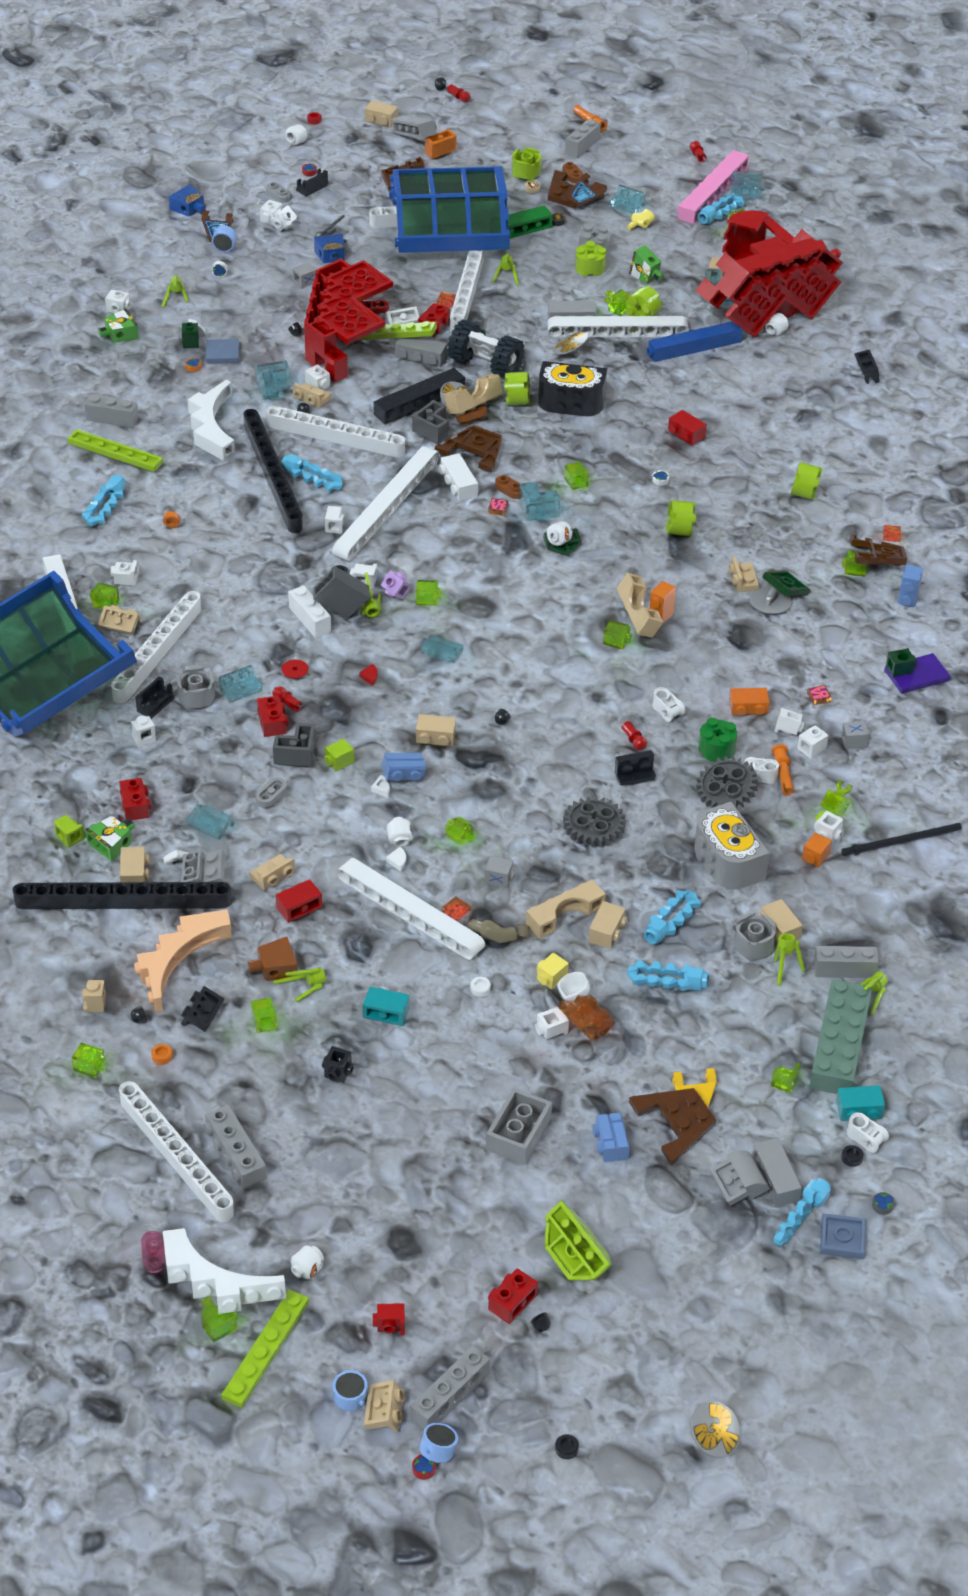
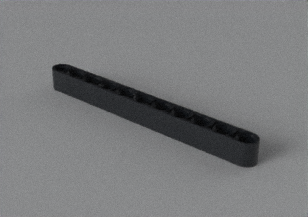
(273, 471)
(122, 895)

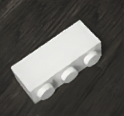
(458, 477)
(309, 611)

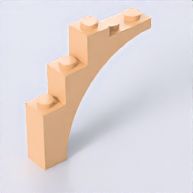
(191, 935)

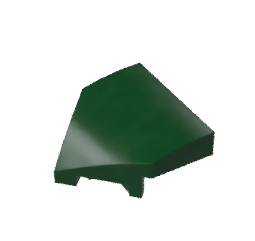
(567, 548)

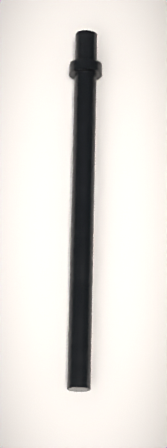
(856, 849)

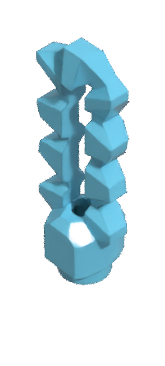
(708, 213)
(295, 466)
(115, 489)
(659, 929)
(694, 978)
(814, 1195)

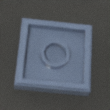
(222, 351)
(843, 1236)

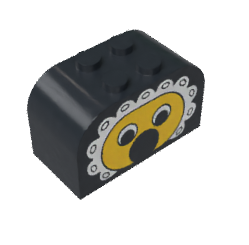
(571, 388)

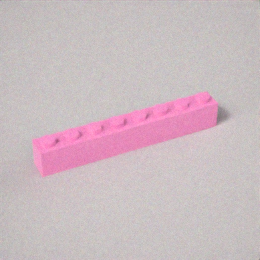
(712, 187)

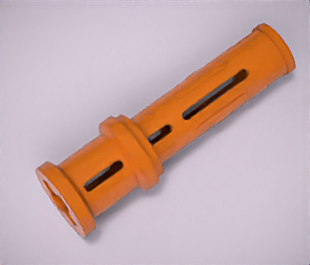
(587, 115)
(780, 754)

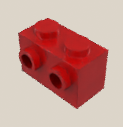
(438, 314)
(687, 427)
(272, 716)
(134, 799)
(298, 900)
(512, 1295)

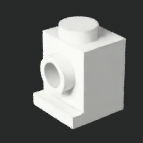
(334, 520)
(125, 573)
(359, 573)
(789, 722)
(142, 726)
(552, 1023)

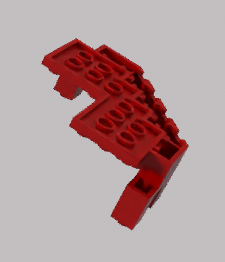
(776, 273)
(337, 312)

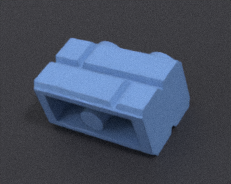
(910, 585)
(403, 766)
(611, 1137)

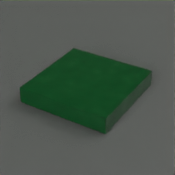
(786, 583)

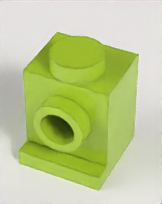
(68, 830)

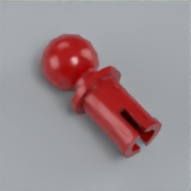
(459, 93)
(697, 151)
(287, 698)
(634, 736)

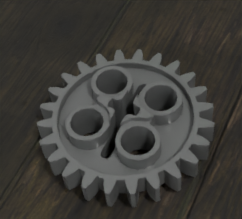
(727, 782)
(594, 821)

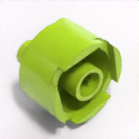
(526, 164)
(590, 259)
(643, 302)
(517, 388)
(806, 481)
(680, 518)

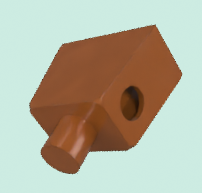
(274, 960)

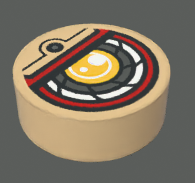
(532, 187)

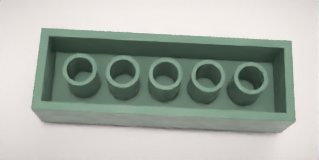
(840, 1037)

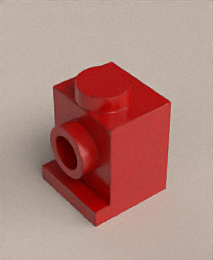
(390, 1318)

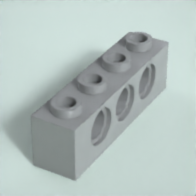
(450, 1388)

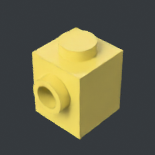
(551, 970)

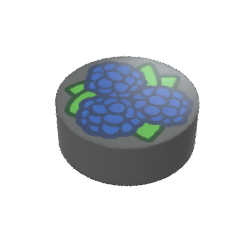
(883, 1203)

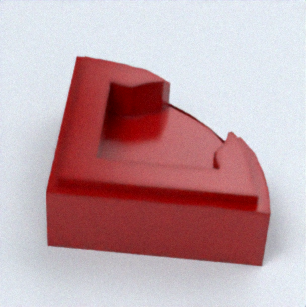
(369, 674)

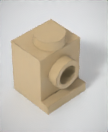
(94, 996)

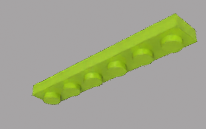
(403, 331)
(115, 450)
(265, 1349)

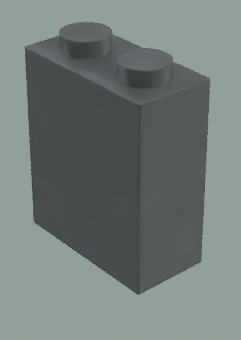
(341, 592)

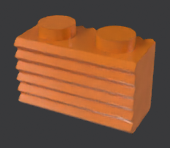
(440, 144)
(663, 599)
(749, 701)

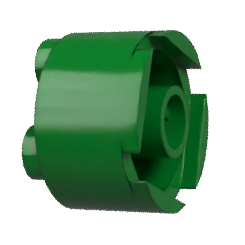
(717, 739)

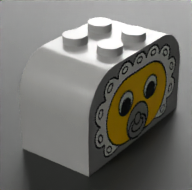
(730, 848)

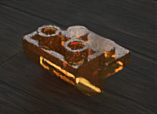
(588, 1016)

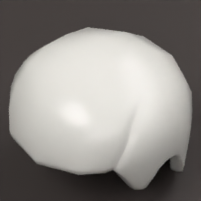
(573, 985)

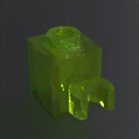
(616, 301)
(836, 801)
(217, 1324)

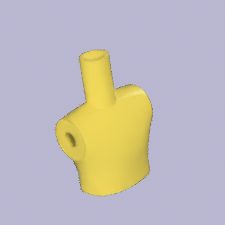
(642, 219)

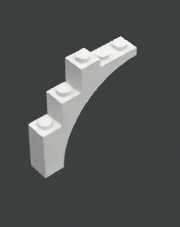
(206, 430)
(209, 1280)

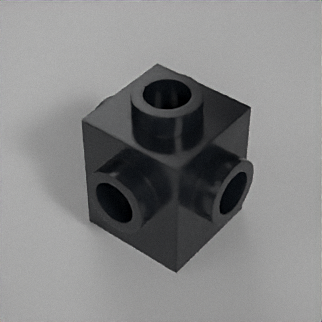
(337, 1064)

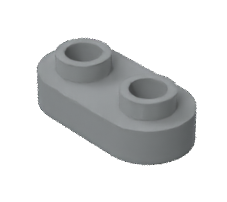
(278, 192)
(271, 792)

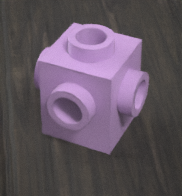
(396, 585)

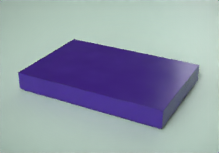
(926, 673)

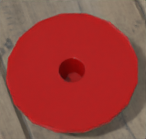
(295, 668)

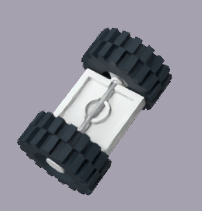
(468, 341)

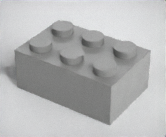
(518, 1126)

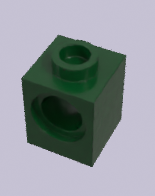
(190, 335)
(900, 662)

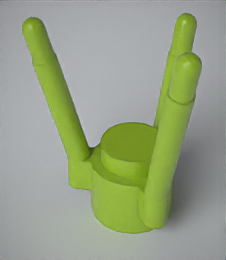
(506, 264)
(175, 286)
(371, 607)
(786, 945)
(313, 977)
(877, 981)

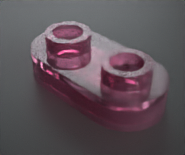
(153, 1254)

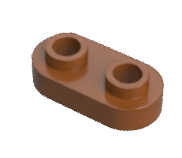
(572, 171)
(478, 413)
(507, 486)

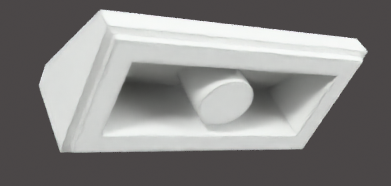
(402, 316)

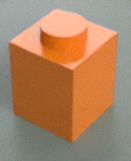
(816, 849)

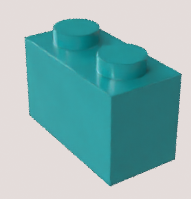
(386, 1006)
(860, 1100)

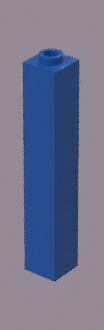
(694, 341)

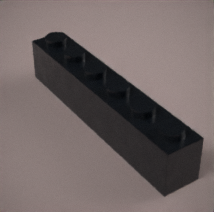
(414, 397)

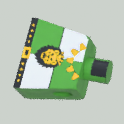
(646, 265)
(119, 327)
(110, 836)

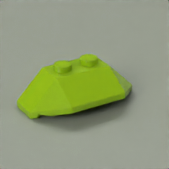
(574, 1245)

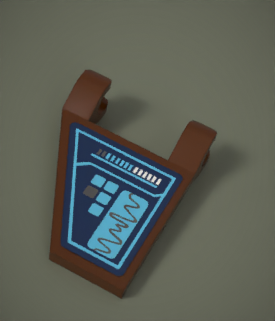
(583, 193)
(210, 225)

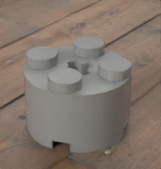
(597, 234)
(196, 688)
(754, 936)

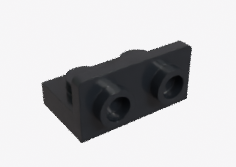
(634, 768)
(203, 1008)

